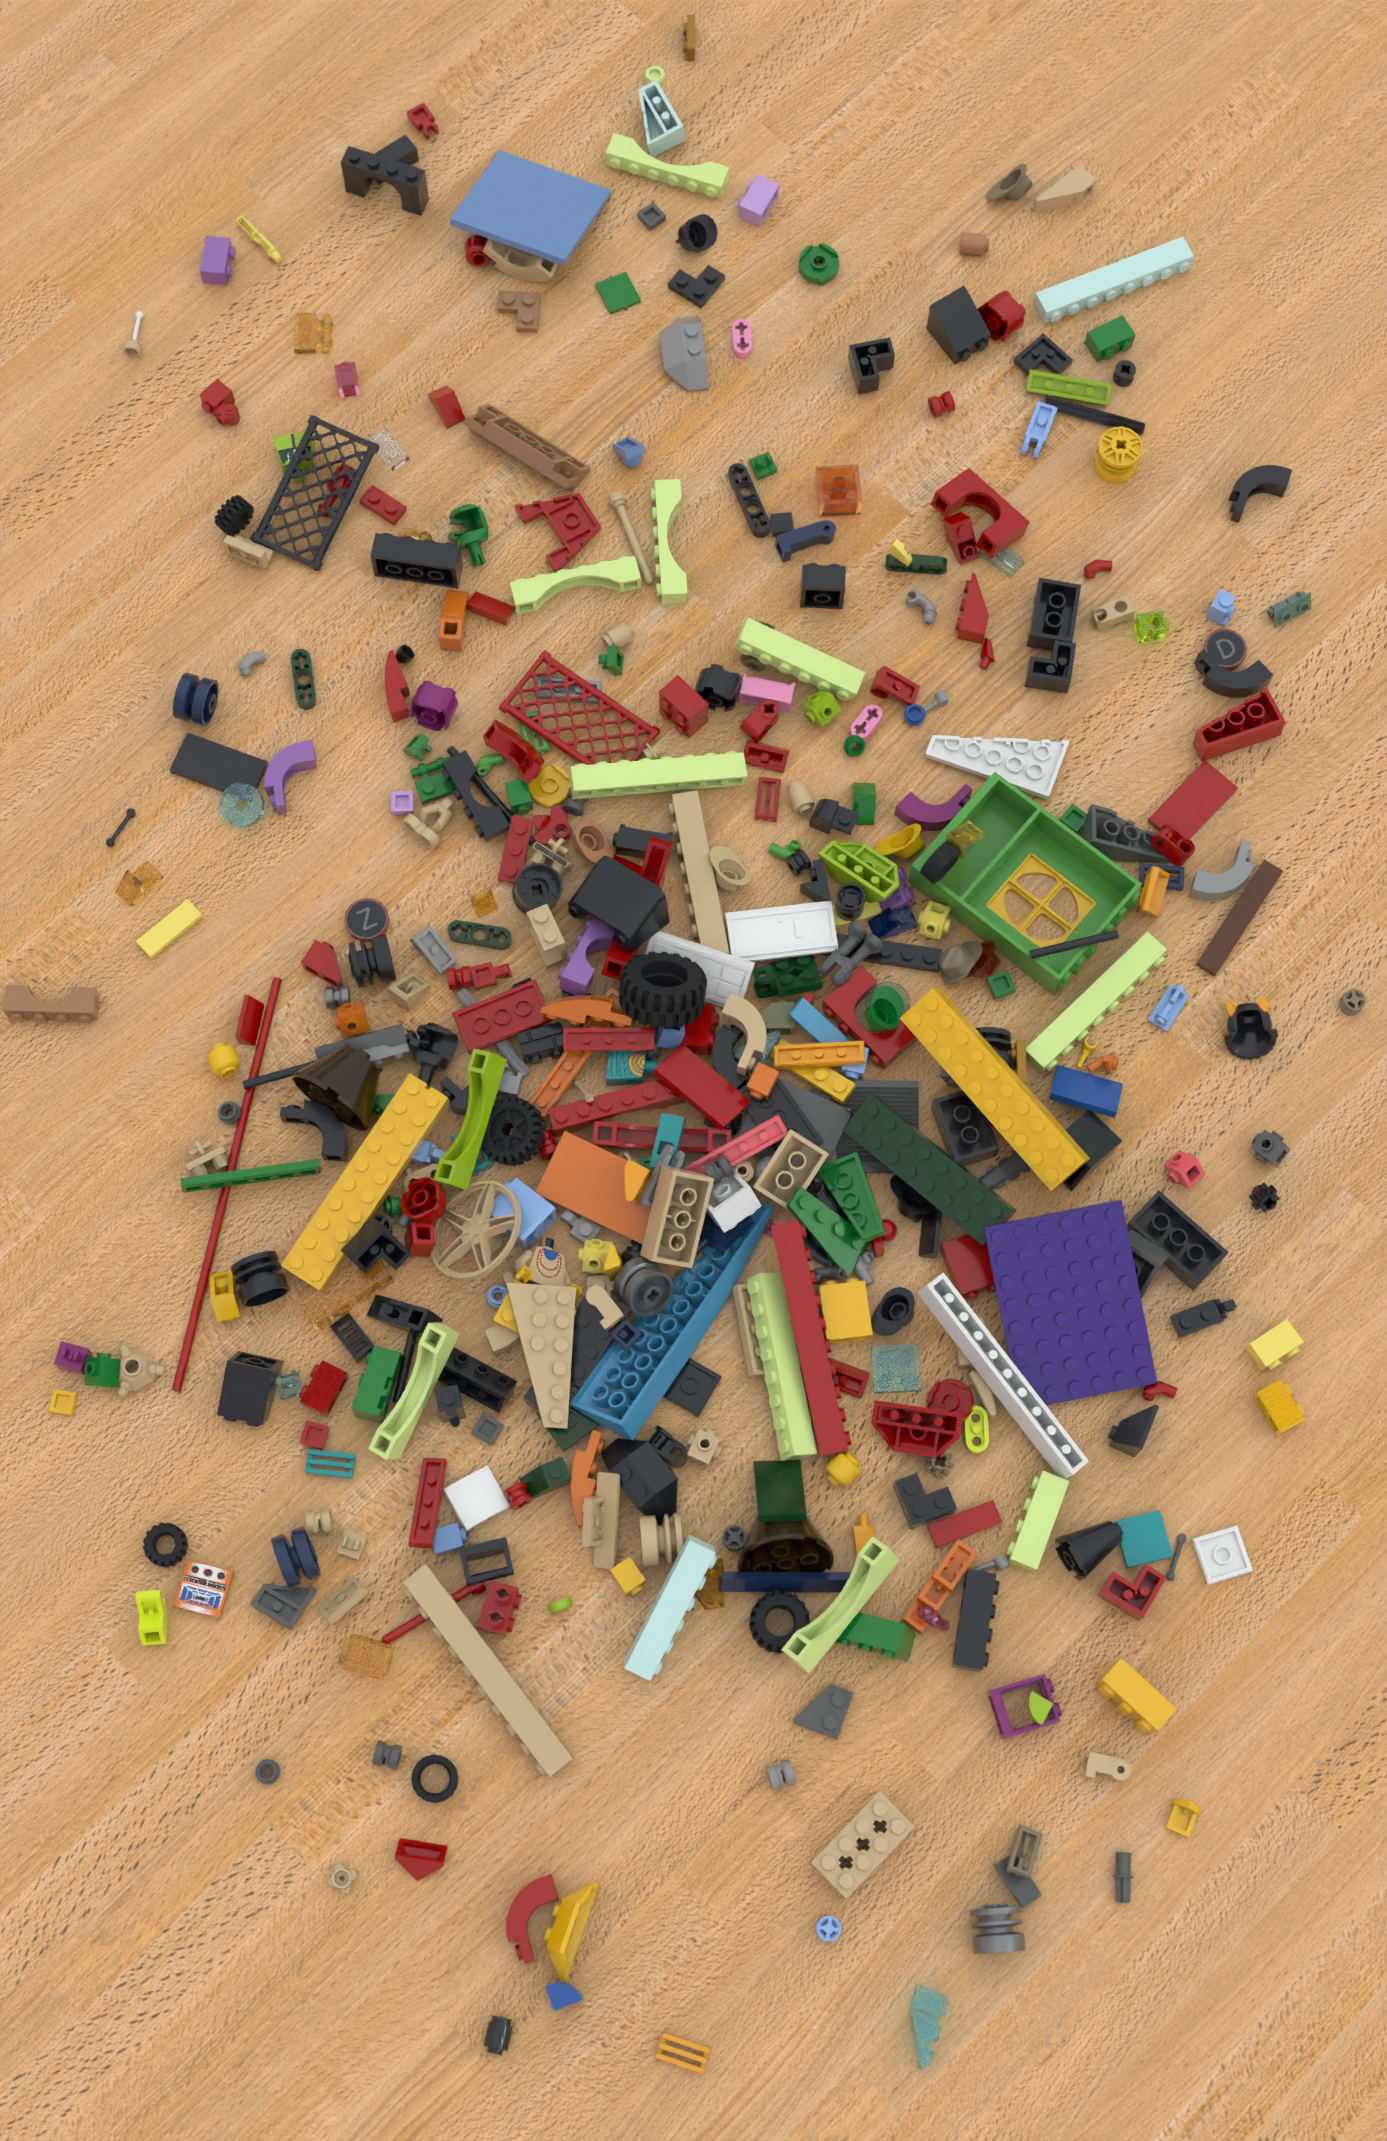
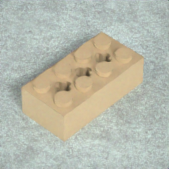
(676, 1216)
(861, 1828)

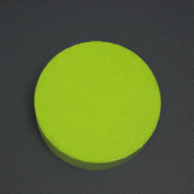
(560, 1605)

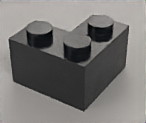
(867, 360)
(1052, 673)
(373, 1243)
(918, 1506)

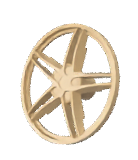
(477, 1231)

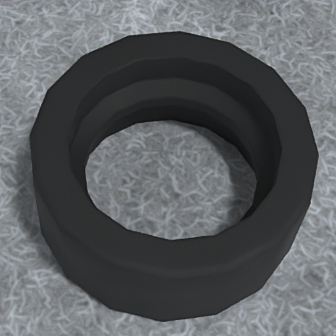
(940, 862)
(416, 1776)

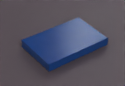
(1086, 1091)

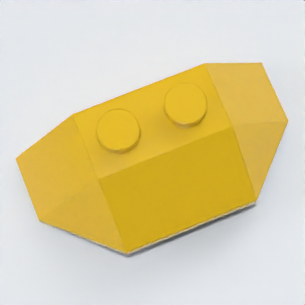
(569, 1927)

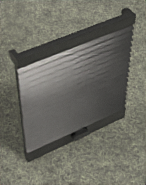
(899, 1095)
(824, 1116)

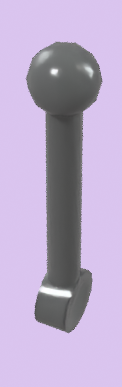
(1181, 1538)

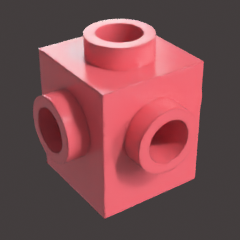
(1184, 1169)

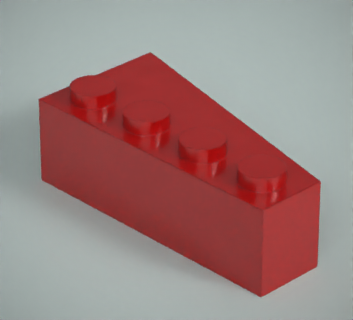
(1241, 727)

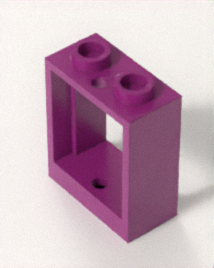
(1000, 1712)

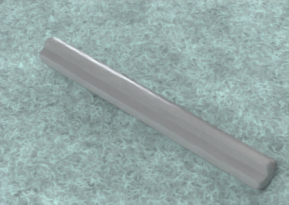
(504, 1046)

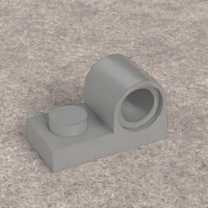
(433, 948)

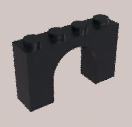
(409, 181)

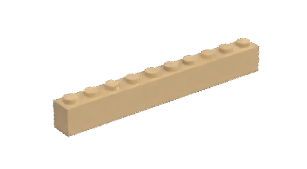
(488, 1670)

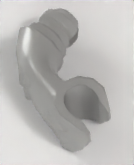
(929, 609)

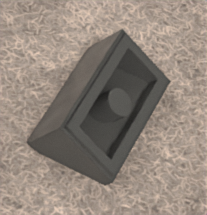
(1022, 1890)

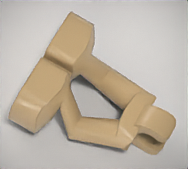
(428, 835)

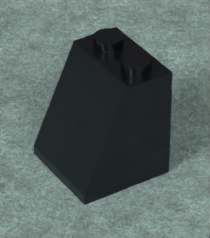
(958, 325)
(1095, 1140)
(249, 1388)

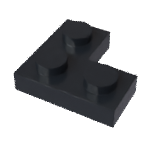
(697, 290)
(1043, 351)

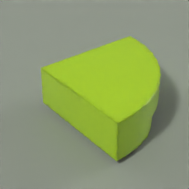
(1038, 1707)

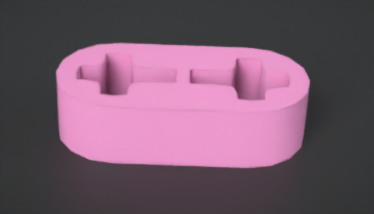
(745, 338)
(870, 725)

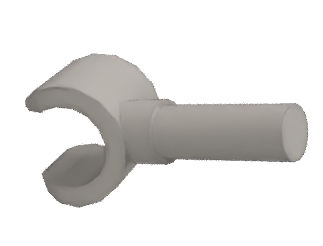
(941, 700)
(999, 1561)

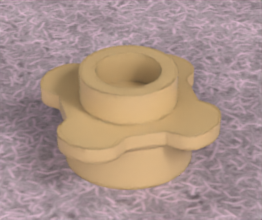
(652, 752)
(335, 1881)

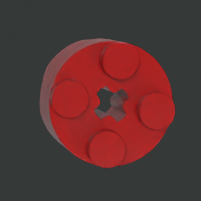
(1002, 315)

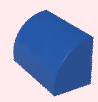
(563, 1994)

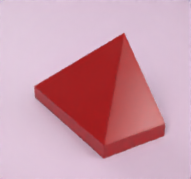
(420, 1857)

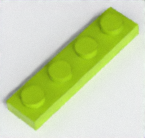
(1069, 387)

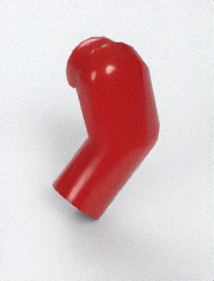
(1096, 565)
(1158, 1388)

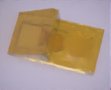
(965, 837)
(137, 884)

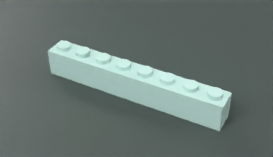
(1113, 280)

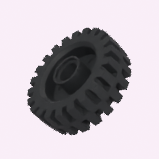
(526, 1135)

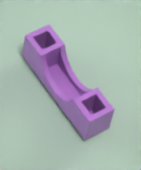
(578, 974)

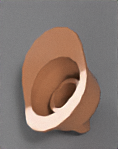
(591, 841)

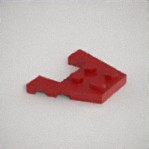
(570, 521)

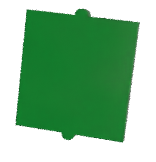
(618, 293)

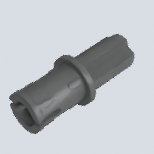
(1123, 1877)

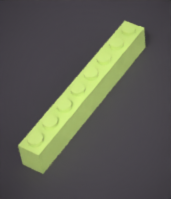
(657, 775)
(1094, 1003)
(781, 1367)

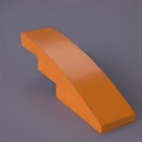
(941, 1584)

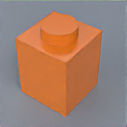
(762, 1081)

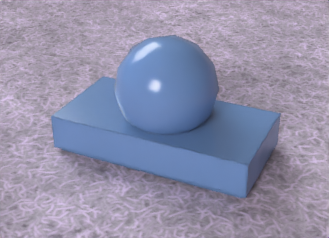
(630, 451)

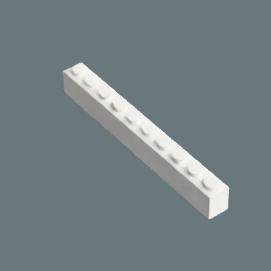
(1002, 1376)

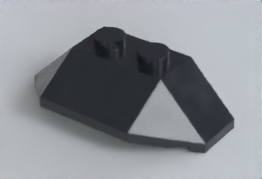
(643, 1476)

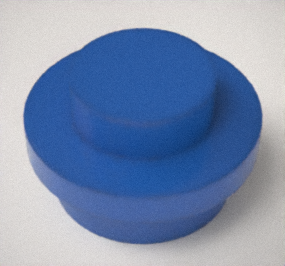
(914, 714)

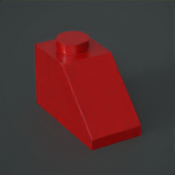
(323, 963)

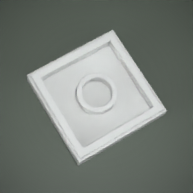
(1222, 1555)

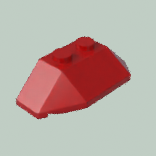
(916, 1428)

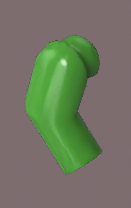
(486, 763)
(783, 852)

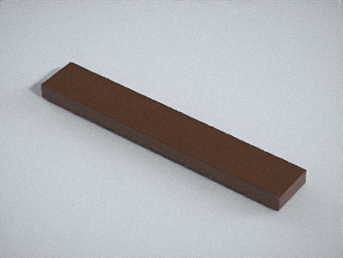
(1239, 918)

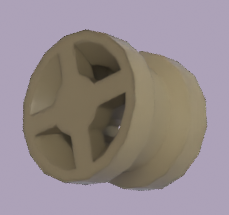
(1354, 997)

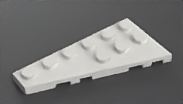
(1023, 763)

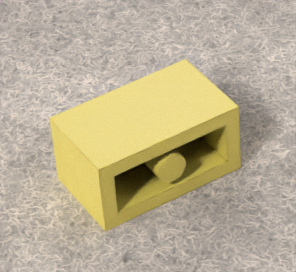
(1274, 1345)

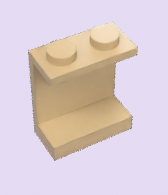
(547, 936)

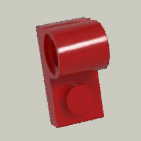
(891, 684)

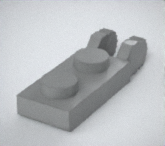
(649, 1191)

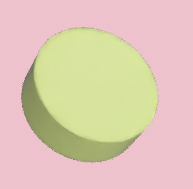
(655, 73)

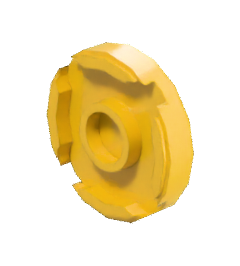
(550, 786)

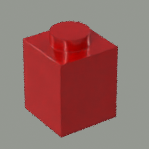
(420, 1239)

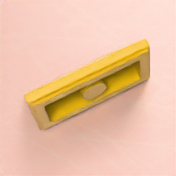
(613, 1262)

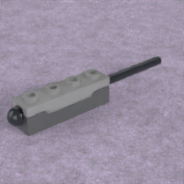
(377, 1044)

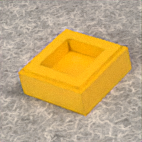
(63, 1402)

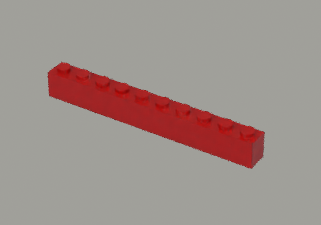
(809, 1337)

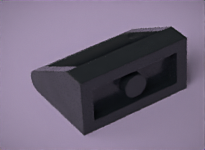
(485, 1550)

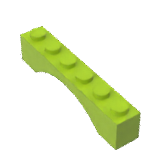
(484, 1078)

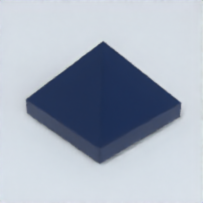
(625, 1334)

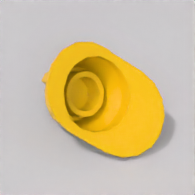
(902, 843)

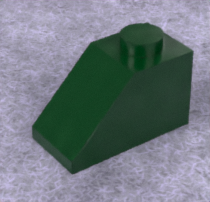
(547, 1478)

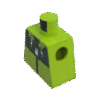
(285, 449)

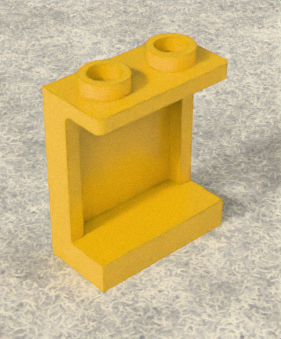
(845, 1311)

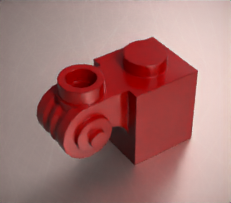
(220, 402)

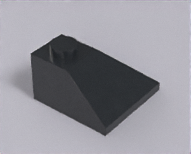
(1132, 1431)

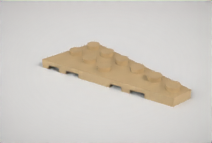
(546, 1334)

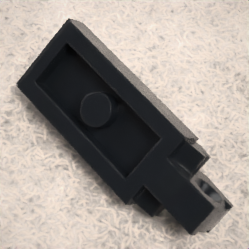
(1201, 1316)

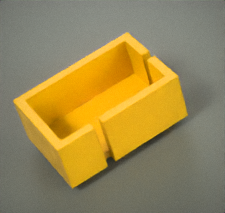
(1135, 1697)

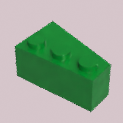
(878, 1635)

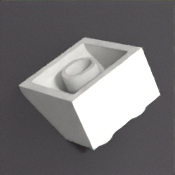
(731, 1202)

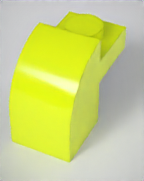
(152, 1617)

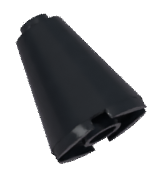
(1088, 1547)

